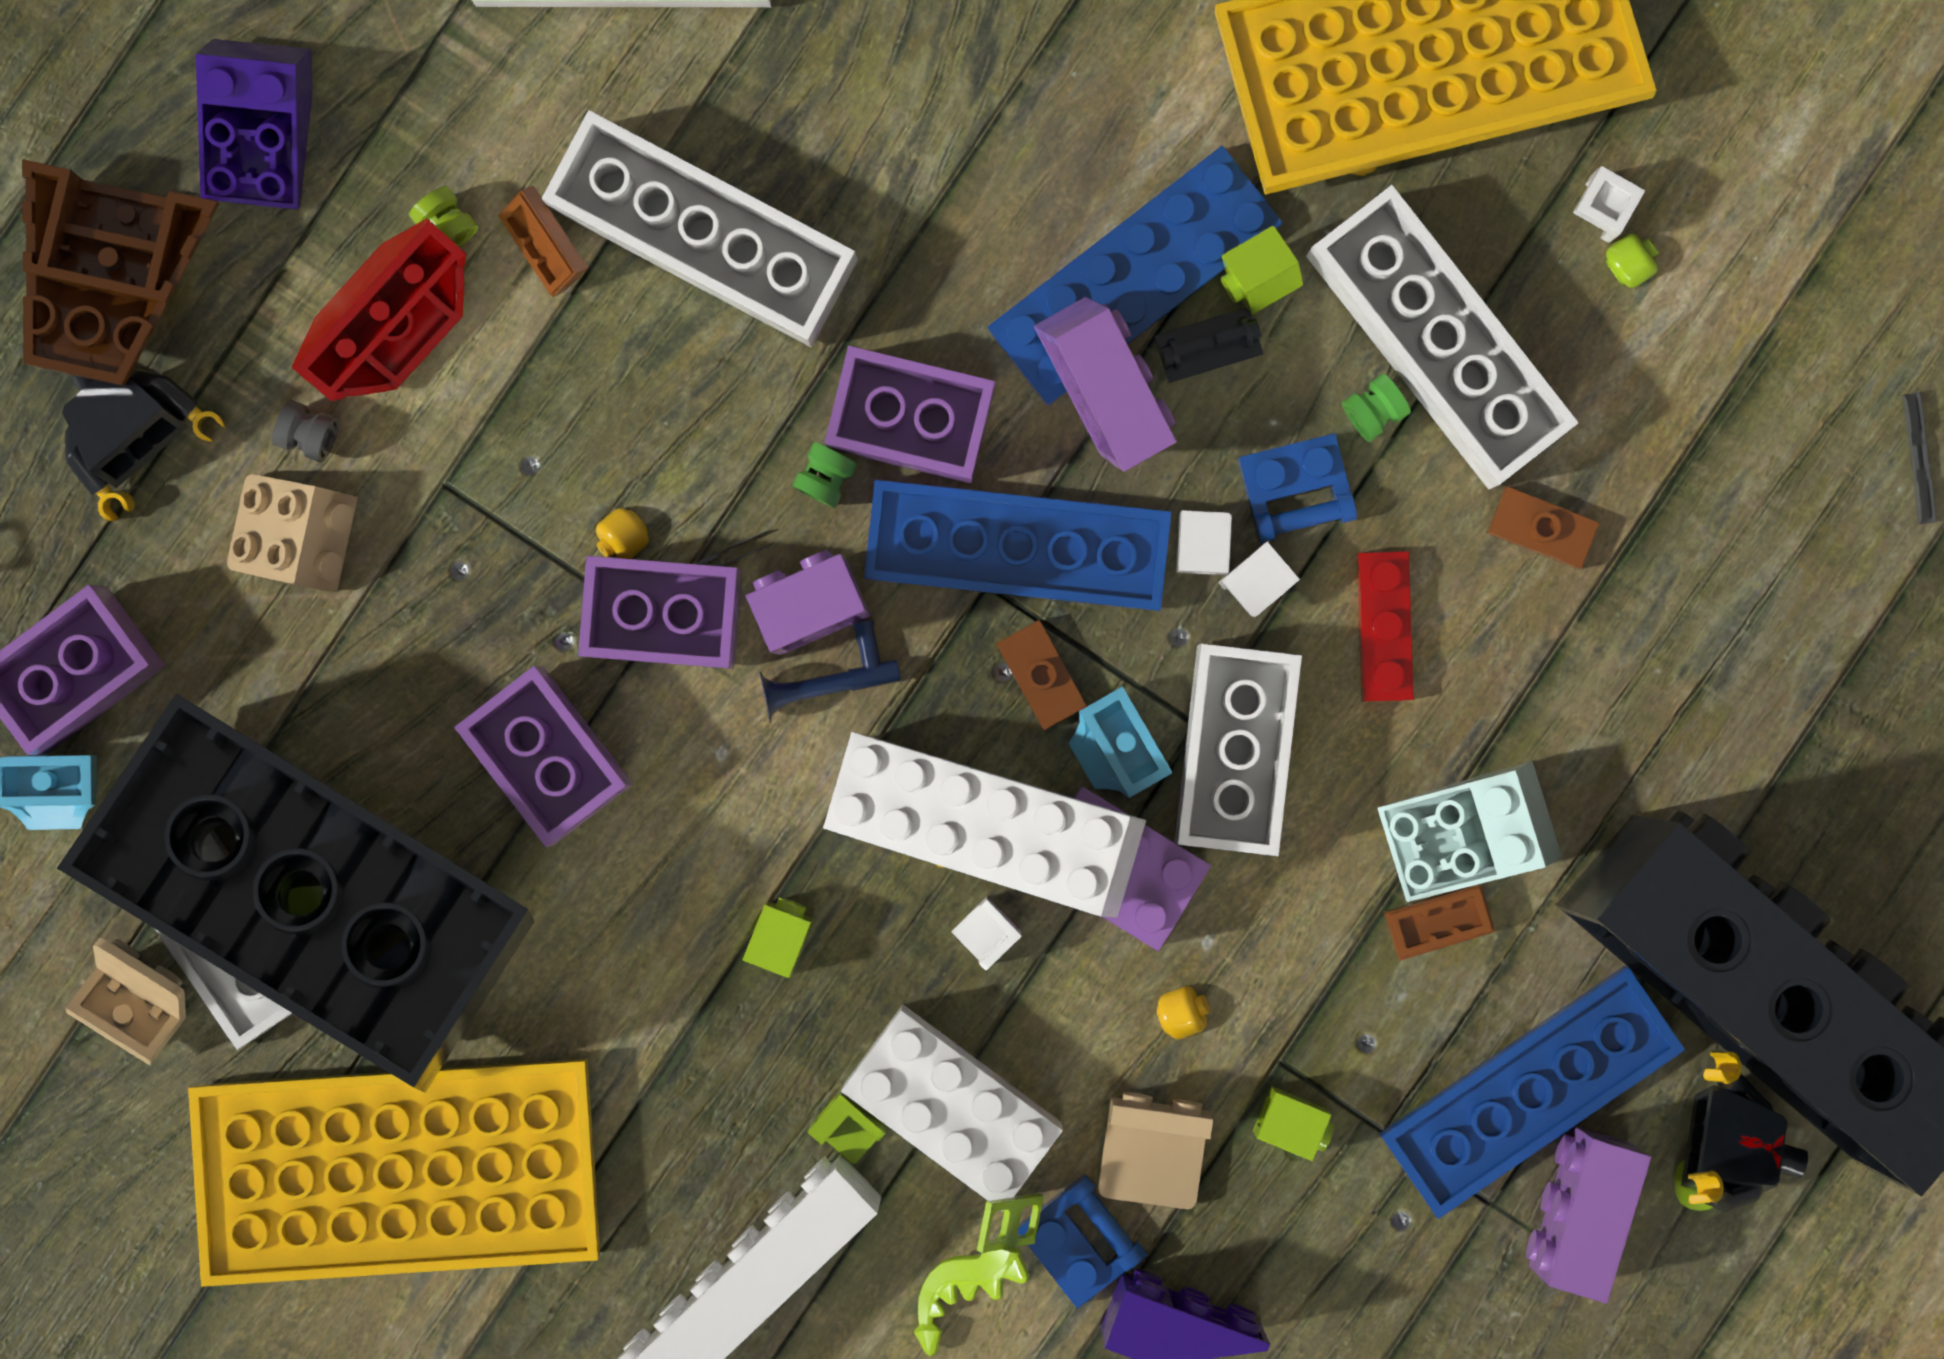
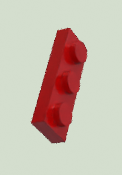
(1385, 626)

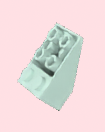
(1470, 832)

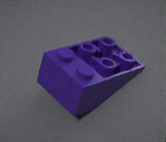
(253, 122)
(1168, 1324)

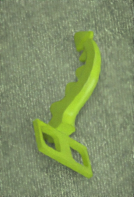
(968, 1272)

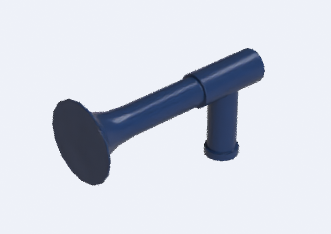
(871, 674)

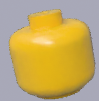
(622, 534)
(1183, 1012)

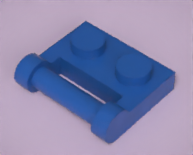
(1291, 472)
(1070, 1254)

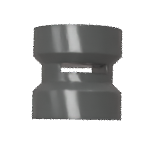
(310, 432)

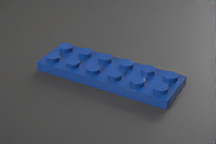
(1143, 263)
(1017, 545)
(1532, 1091)

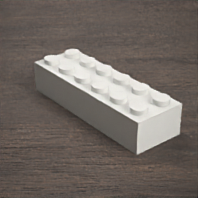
(700, 228)
(1441, 338)
(985, 825)
(762, 1267)

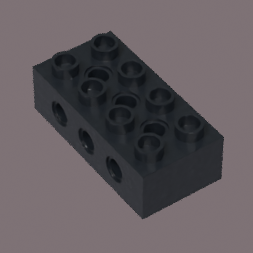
(287, 829)
(1762, 986)

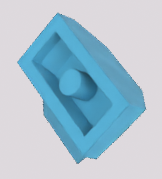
(1117, 746)
(49, 789)

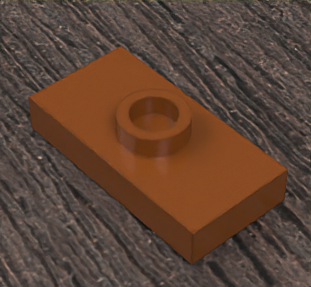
(542, 241)
(1542, 528)
(1041, 675)
(1439, 921)

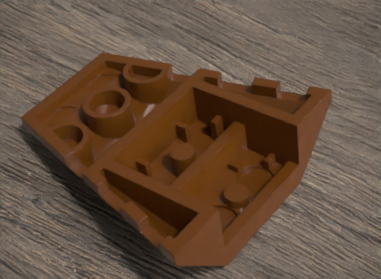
(100, 269)

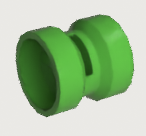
(1372, 410)
(829, 464)

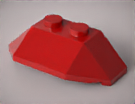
(386, 316)

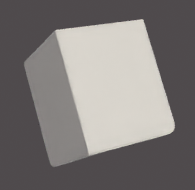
(1608, 202)
(1203, 542)
(1259, 580)
(987, 933)

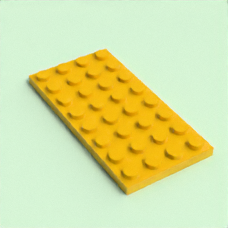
(1400, 79)
(392, 1177)

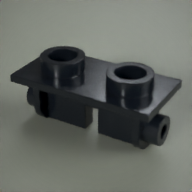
(1209, 344)

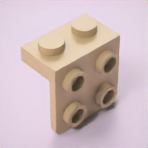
(291, 532)
(129, 1001)
(1154, 1151)

